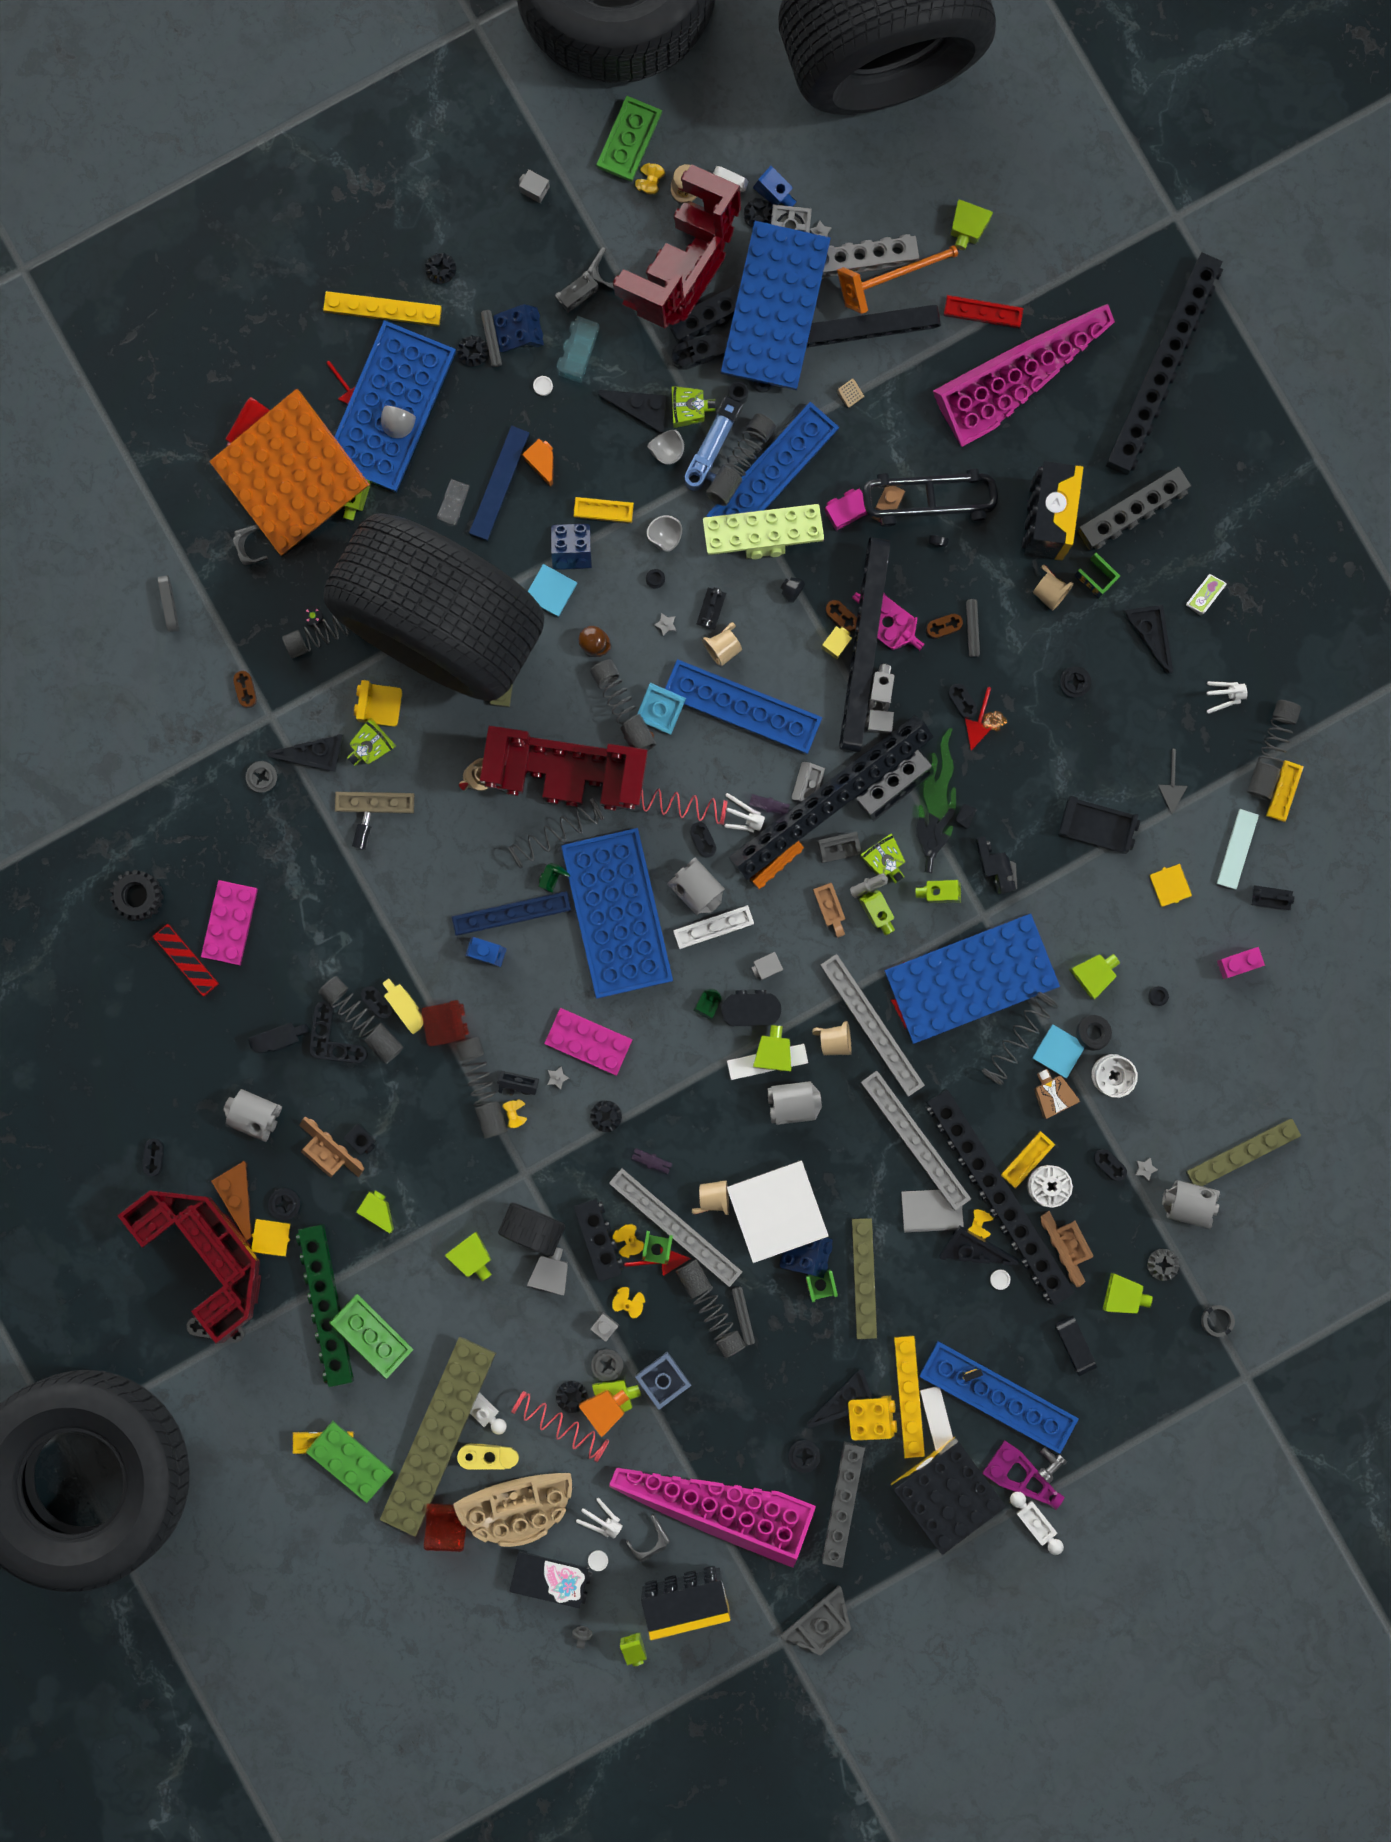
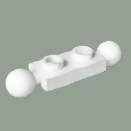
(485, 1413)
(1036, 1523)

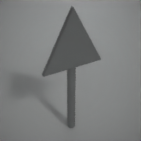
(1172, 793)

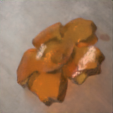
(994, 720)

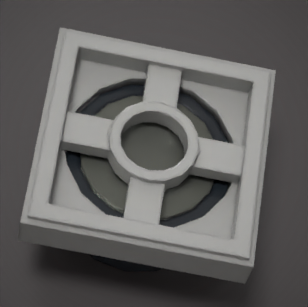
(791, 219)

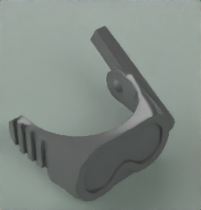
(593, 269)
(239, 539)
(663, 1540)

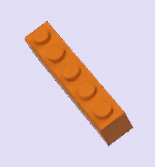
(769, 871)

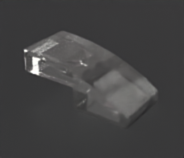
(453, 502)

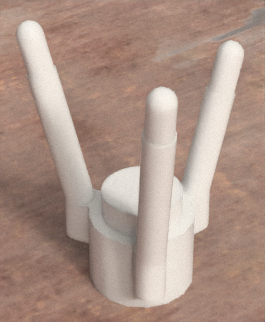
(1235, 692)
(754, 820)
(610, 1526)

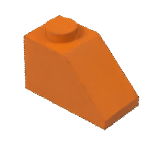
(540, 458)

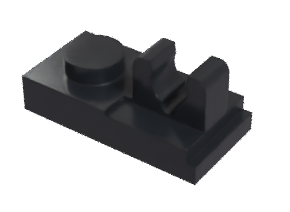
(517, 1082)

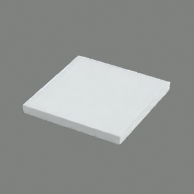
(777, 1211)

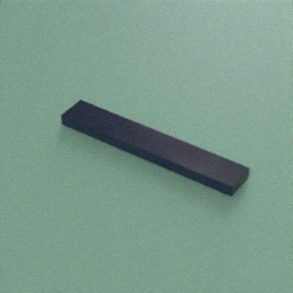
(499, 483)
(511, 913)

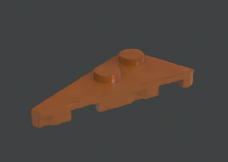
(234, 1192)

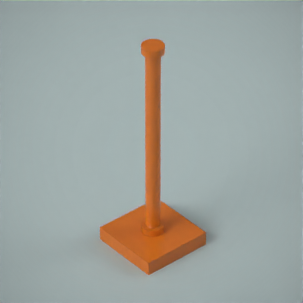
(854, 288)

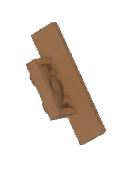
(327, 1153)
(1070, 1245)

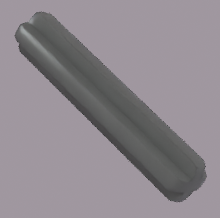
(491, 338)
(973, 629)
(743, 1316)

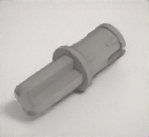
(869, 885)

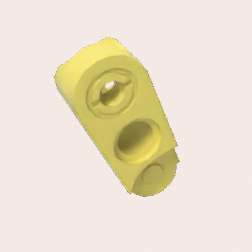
(403, 1006)
(504, 1456)

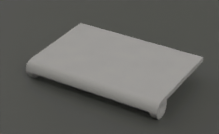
(929, 1212)

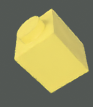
(837, 642)

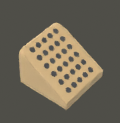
(850, 393)

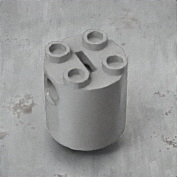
(697, 888)
(794, 1102)
(251, 1114)
(1191, 1204)

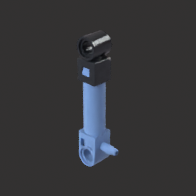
(725, 418)

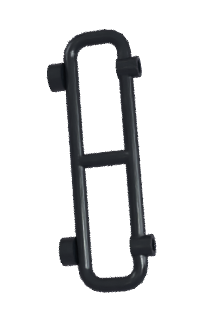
(888, 516)

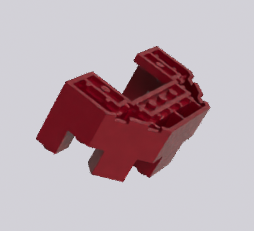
(681, 276)
(566, 766)
(216, 1242)

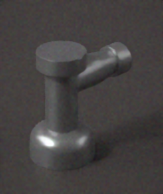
(1056, 1462)

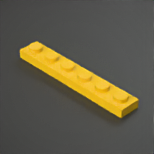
(382, 309)
(909, 1396)

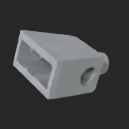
(881, 689)
(550, 1273)

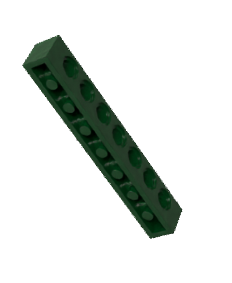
(326, 1274)

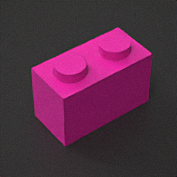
(846, 509)
(1240, 963)

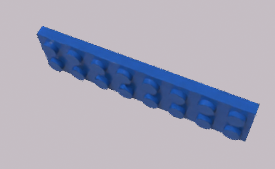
(780, 462)
(744, 707)
(999, 1398)

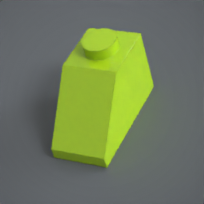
(377, 1211)
(633, 1649)

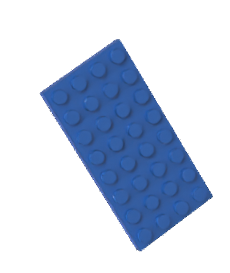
(775, 305)
(400, 373)
(617, 913)
(971, 978)

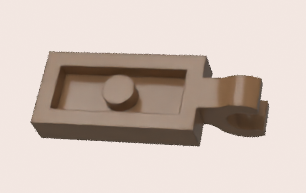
(830, 908)

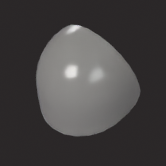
(397, 422)
(667, 447)
(665, 532)

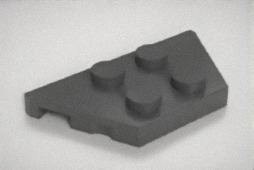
(821, 1624)

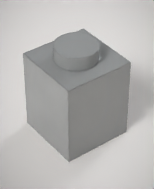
(533, 185)
(879, 721)
(767, 966)
(604, 1326)

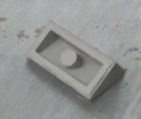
(808, 781)

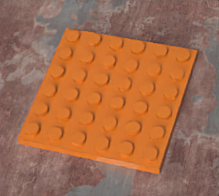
(289, 472)

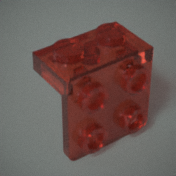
(445, 1023)
(443, 1529)

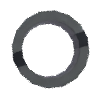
(1205, 1325)

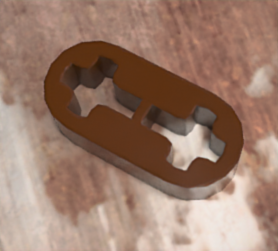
(844, 613)
(945, 630)
(241, 691)

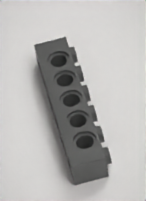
(1174, 479)
(843, 1504)

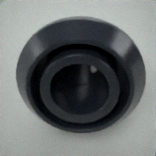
(792, 588)

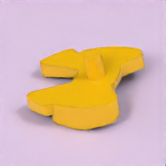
(511, 1107)
(980, 1217)

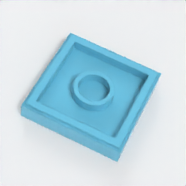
(552, 590)
(661, 708)
(1058, 1051)

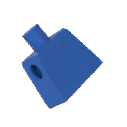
(772, 182)
(486, 951)

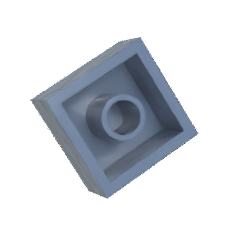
(663, 1380)

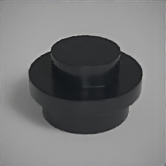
(655, 578)

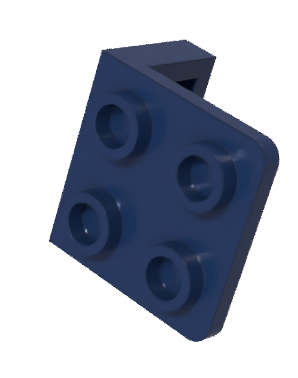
(518, 328)
(571, 546)
(809, 1258)

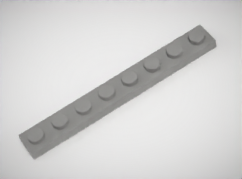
(872, 1025)
(915, 1140)
(675, 1226)

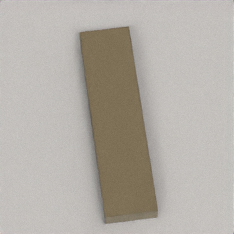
(374, 802)

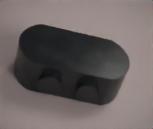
(751, 1009)

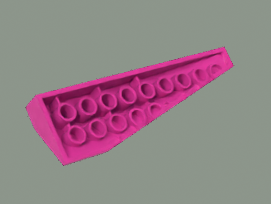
(993, 390)
(749, 1518)

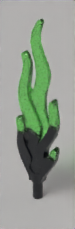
(939, 811)

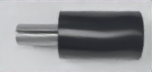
(362, 833)

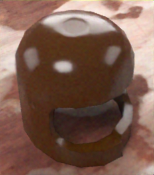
(593, 640)

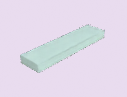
(1237, 849)

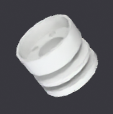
(1125, 1078)
(1038, 1186)

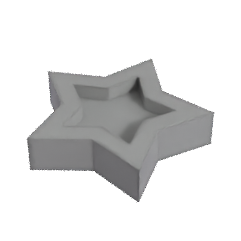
(821, 229)
(665, 624)
(557, 1077)
(1145, 1168)

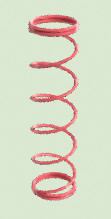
(722, 815)
(599, 1452)

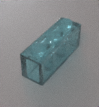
(578, 349)

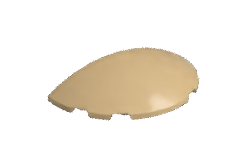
(516, 1509)

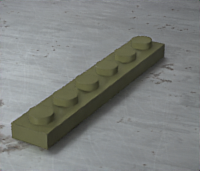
(1244, 1153)
(864, 1278)

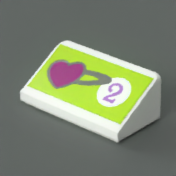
(1206, 594)

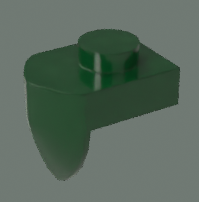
(550, 876)
(708, 1003)

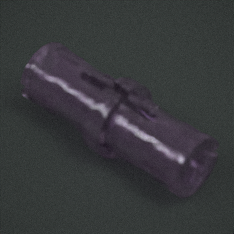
(769, 804)
(651, 1161)

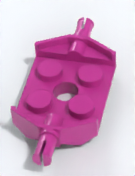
(903, 627)

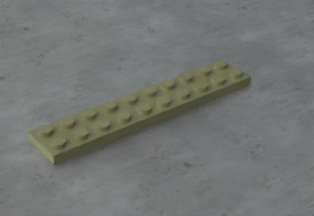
(437, 1436)

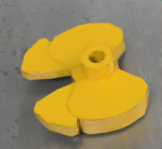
(653, 173)
(627, 1234)
(622, 1302)

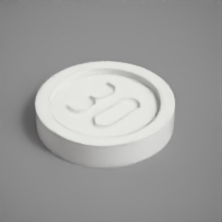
(543, 385)
(1000, 1279)
(598, 1560)

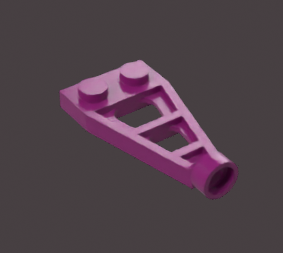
(1002, 1463)

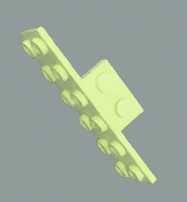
(763, 531)

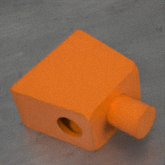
(604, 1410)

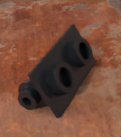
(711, 608)
(1272, 897)

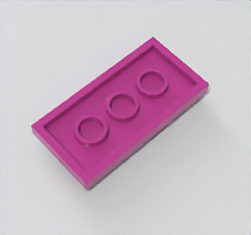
(229, 922)
(588, 1041)

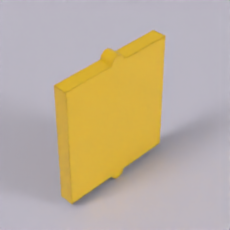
(1170, 885)
(271, 1237)

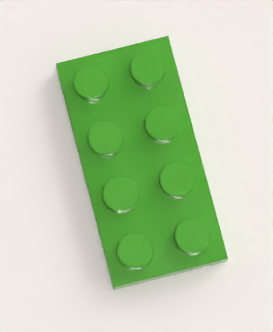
(629, 138)
(370, 1336)
(349, 1461)

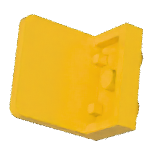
(378, 703)
(872, 1418)

